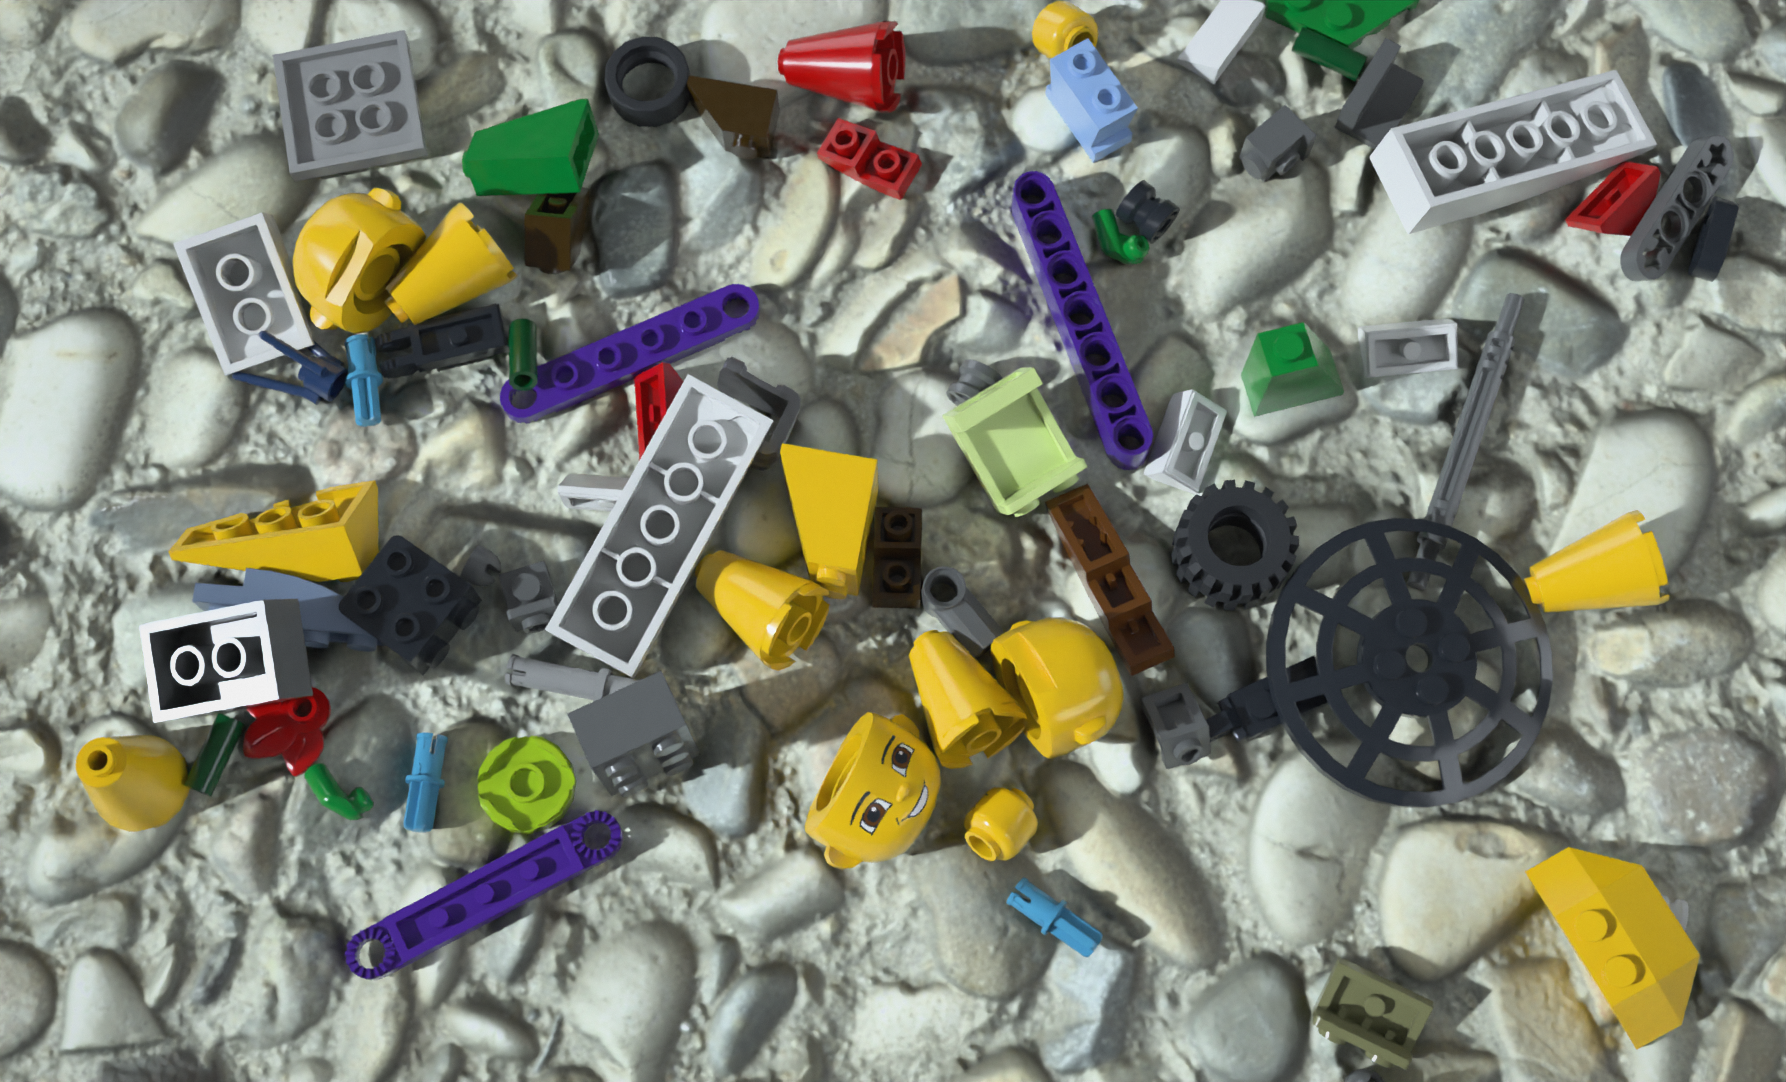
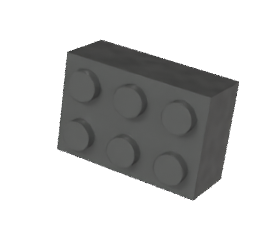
(226, 659)
(634, 735)

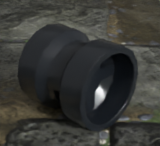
(1148, 212)

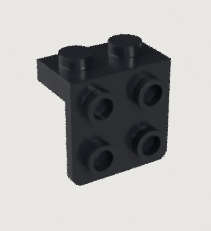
(411, 604)

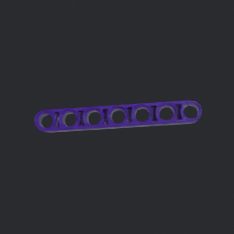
(1086, 339)

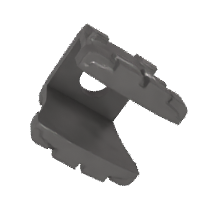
(778, 401)

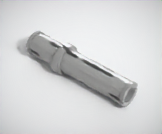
(564, 679)

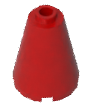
(849, 64)

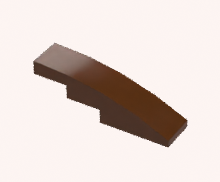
(1110, 579)

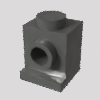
(1276, 145)

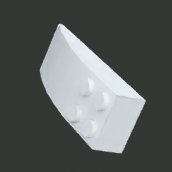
(1508, 150)
(659, 526)

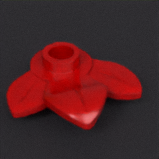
(283, 732)

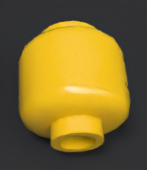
(1062, 27)
(1000, 823)

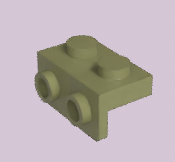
(1370, 1014)

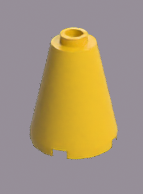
(448, 269)
(1601, 570)
(763, 605)
(962, 701)
(133, 780)

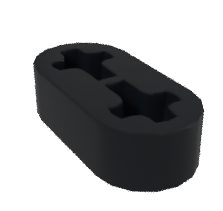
(1713, 239)

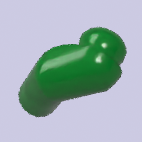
(1115, 244)
(333, 797)

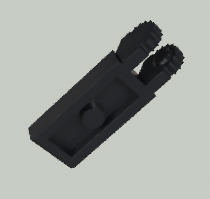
(445, 341)

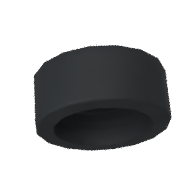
(639, 52)

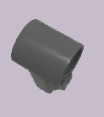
(963, 615)

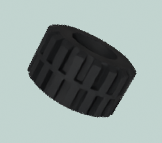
(1246, 510)

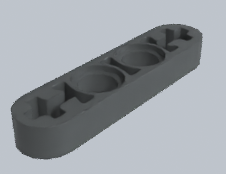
(1682, 213)

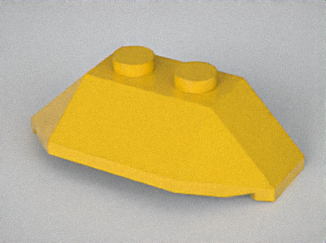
(1621, 937)

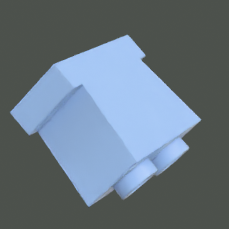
(1090, 100)

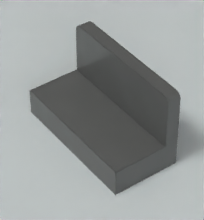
(1379, 98)

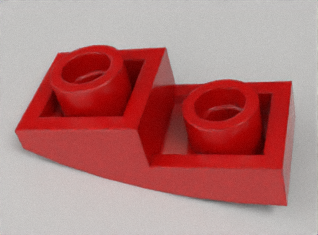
(866, 159)

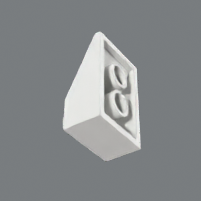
(245, 288)

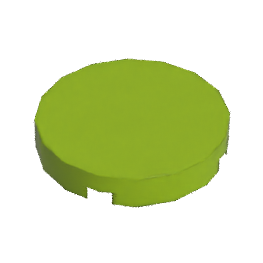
(526, 784)

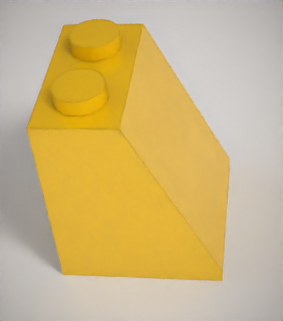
(833, 513)

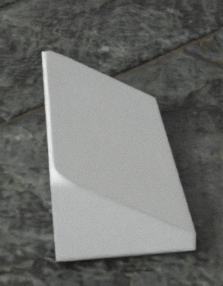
(1221, 37)
(1408, 347)
(1185, 441)
(591, 491)

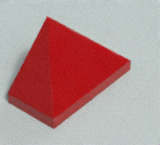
(1618, 200)
(653, 396)

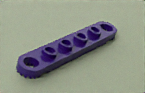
(633, 351)
(483, 895)

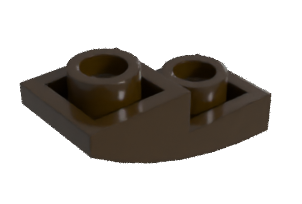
(897, 557)

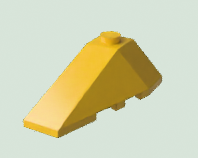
(308, 541)

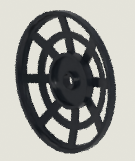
(1388, 676)

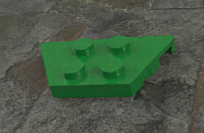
(1338, 20)

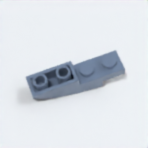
(318, 606)

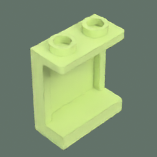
(1014, 443)

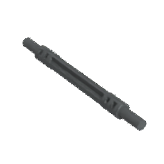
(1469, 433)

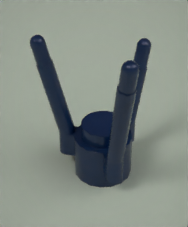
(321, 376)

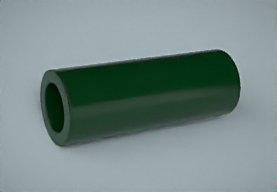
(1329, 54)
(522, 354)
(214, 754)

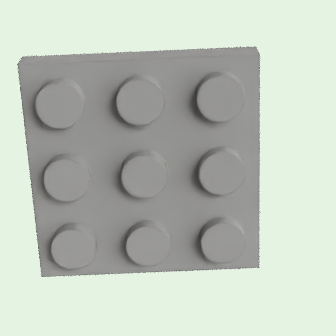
(349, 105)

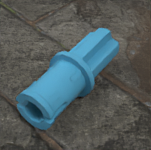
(363, 379)
(425, 782)
(1055, 918)

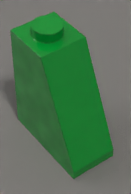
(534, 152)
(1289, 370)

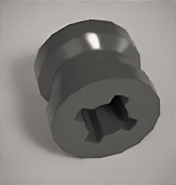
(973, 379)

